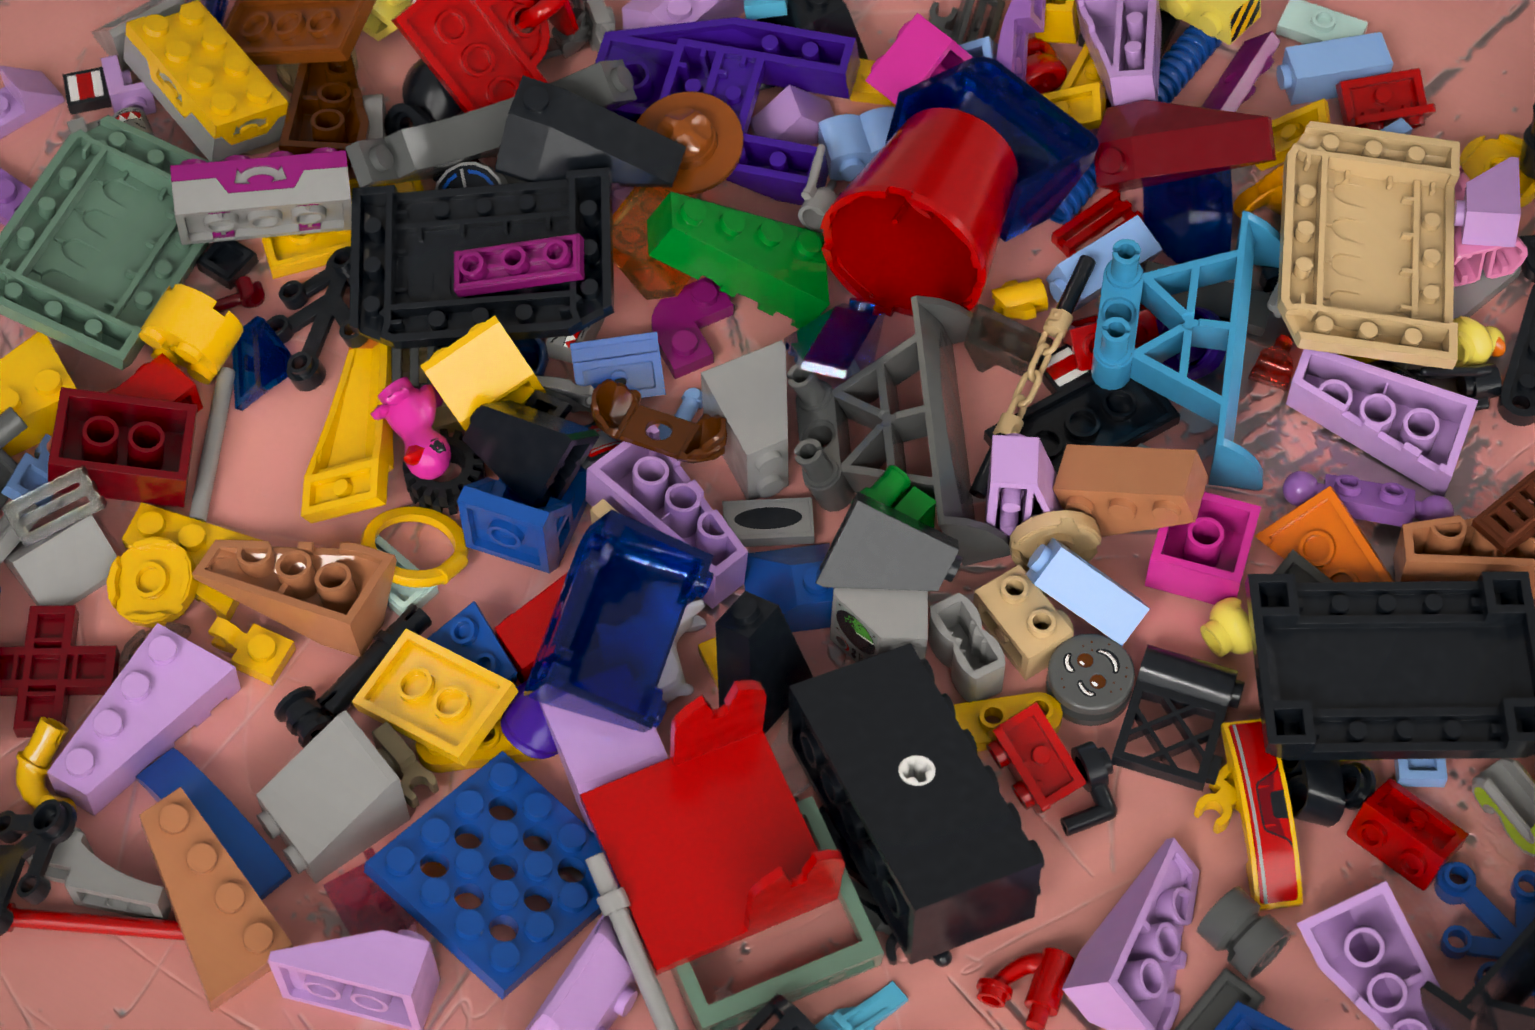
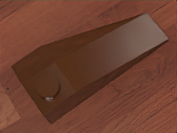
(324, 109)

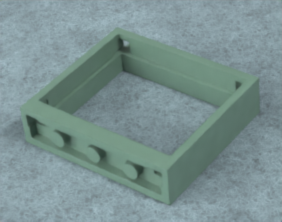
(799, 981)

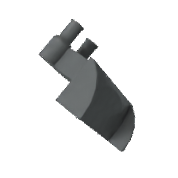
(823, 415)

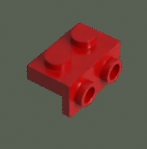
(1383, 99)
(1034, 758)

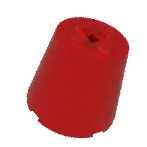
(923, 213)

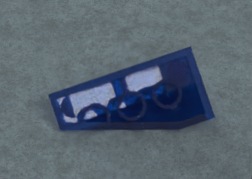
(838, 340)

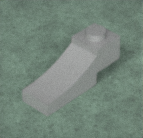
(99, 885)

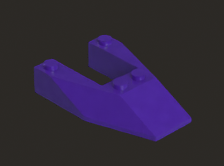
(731, 63)

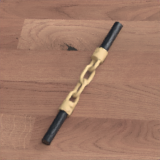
(1056, 327)

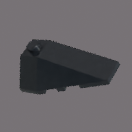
(562, 132)

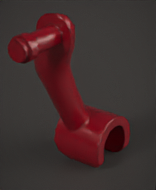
(248, 295)

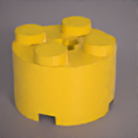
(191, 332)

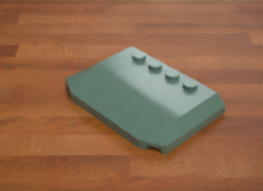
(97, 242)

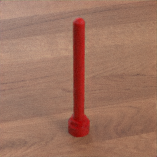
(94, 923)

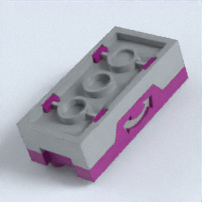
(261, 196)

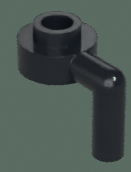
(1095, 767)

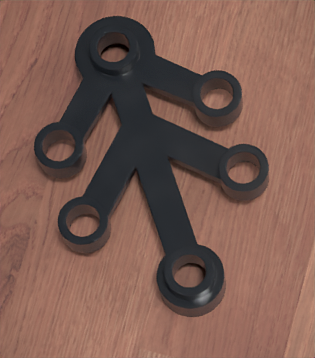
(304, 367)
(46, 827)

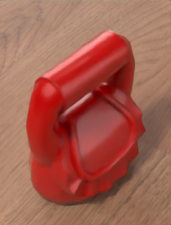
(1044, 69)

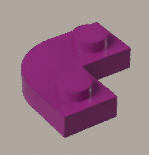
(680, 321)

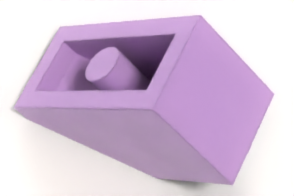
(1491, 206)

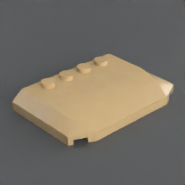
(1370, 244)

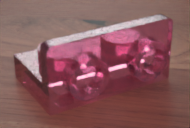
(365, 905)

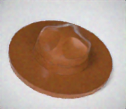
(706, 129)

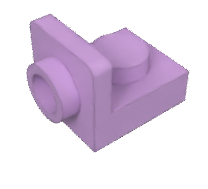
(123, 91)

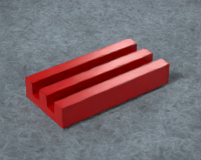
(1088, 216)

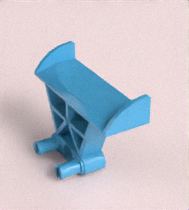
(1116, 329)

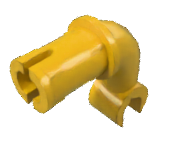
(36, 761)

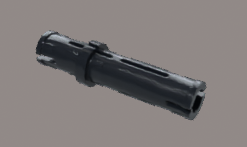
(347, 686)

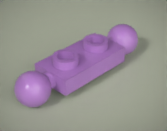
(1369, 500)

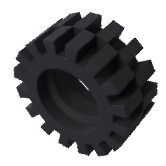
(445, 494)

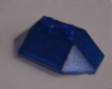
(1191, 216)

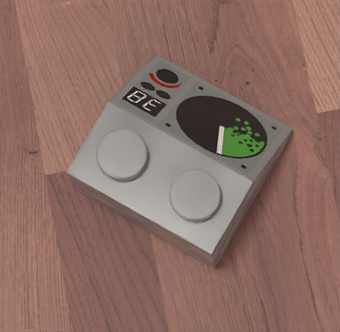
(878, 621)

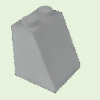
(754, 403)
(332, 800)

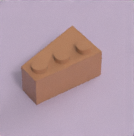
(1131, 486)

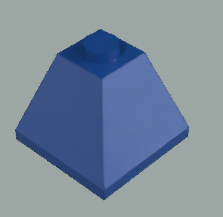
(790, 581)

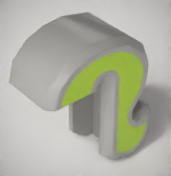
(1509, 793)

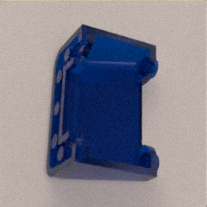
(617, 623)

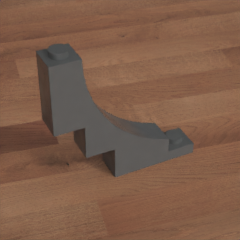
(439, 145)

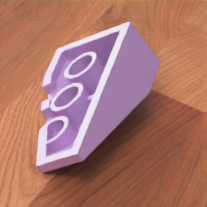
(1133, 957)
(1372, 957)

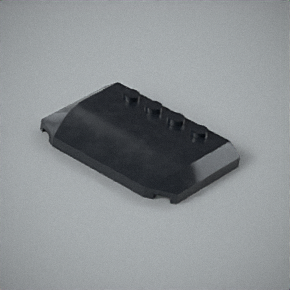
(408, 244)

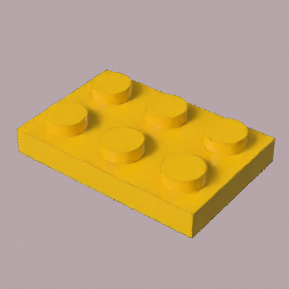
(435, 697)

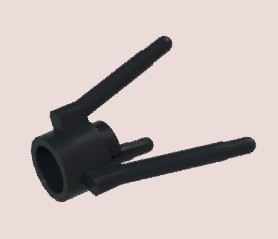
(1471, 381)

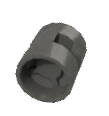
(1248, 937)

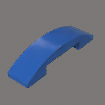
(233, 830)

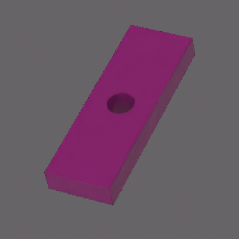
(1238, 79)
(539, 264)

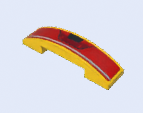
(1265, 817)

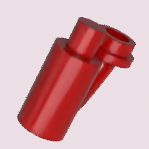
(1045, 992)

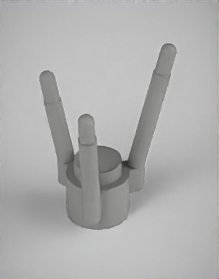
(816, 200)

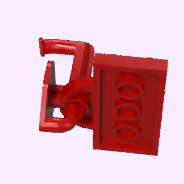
(479, 44)

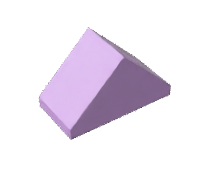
(792, 116)

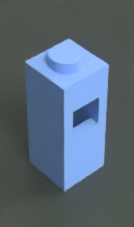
(1314, 69)
(1101, 252)
(1086, 590)

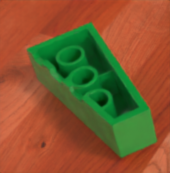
(743, 255)

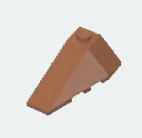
(318, 592)

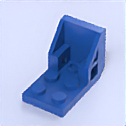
(507, 528)

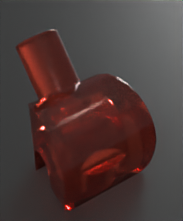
(1274, 365)

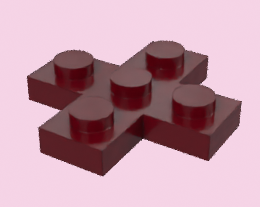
(53, 668)

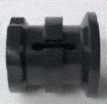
(302, 714)

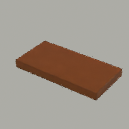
(297, 29)

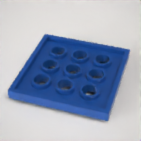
(467, 931)

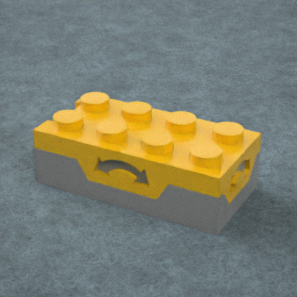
(205, 81)

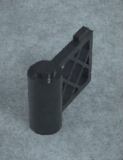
(1191, 688)

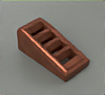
(1515, 499)

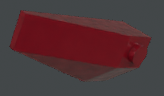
(1171, 142)

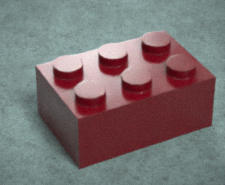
(128, 444)

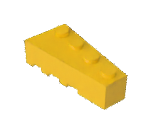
(32, 387)

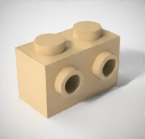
(1022, 620)

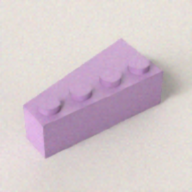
(1385, 415)
(662, 496)

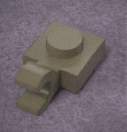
(403, 762)

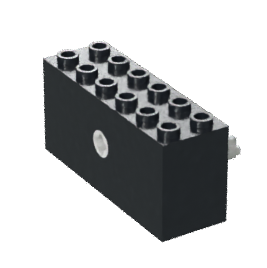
(914, 802)

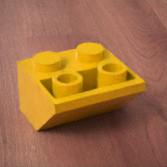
(481, 371)

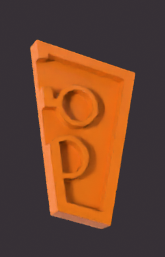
(1328, 539)

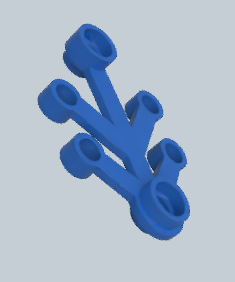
(1486, 912)

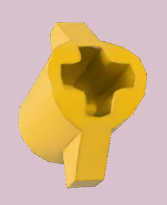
(1020, 299)

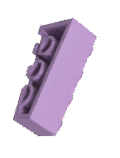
(140, 716)

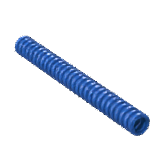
(1175, 71)

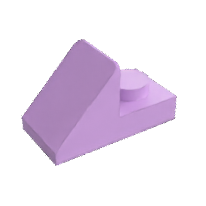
(24, 97)

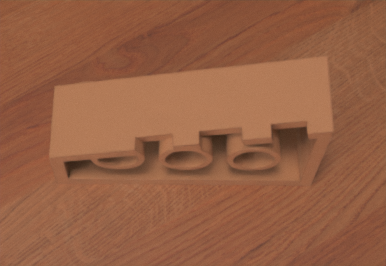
(1456, 552)
(213, 902)

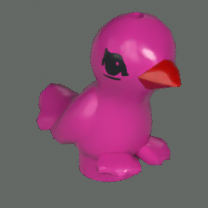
(411, 416)

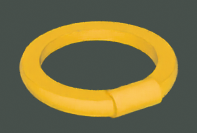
(422, 578)

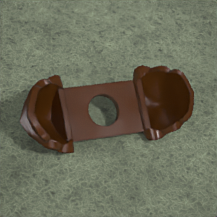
(622, 418)

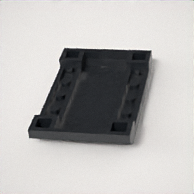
(1394, 667)

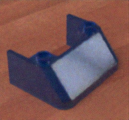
(1046, 141)

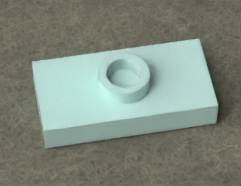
(1314, 23)

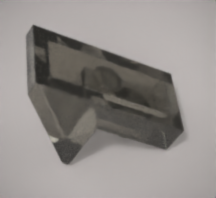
(1001, 341)

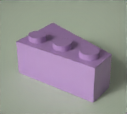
(1124, 46)
(1018, 482)

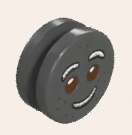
(1090, 679)

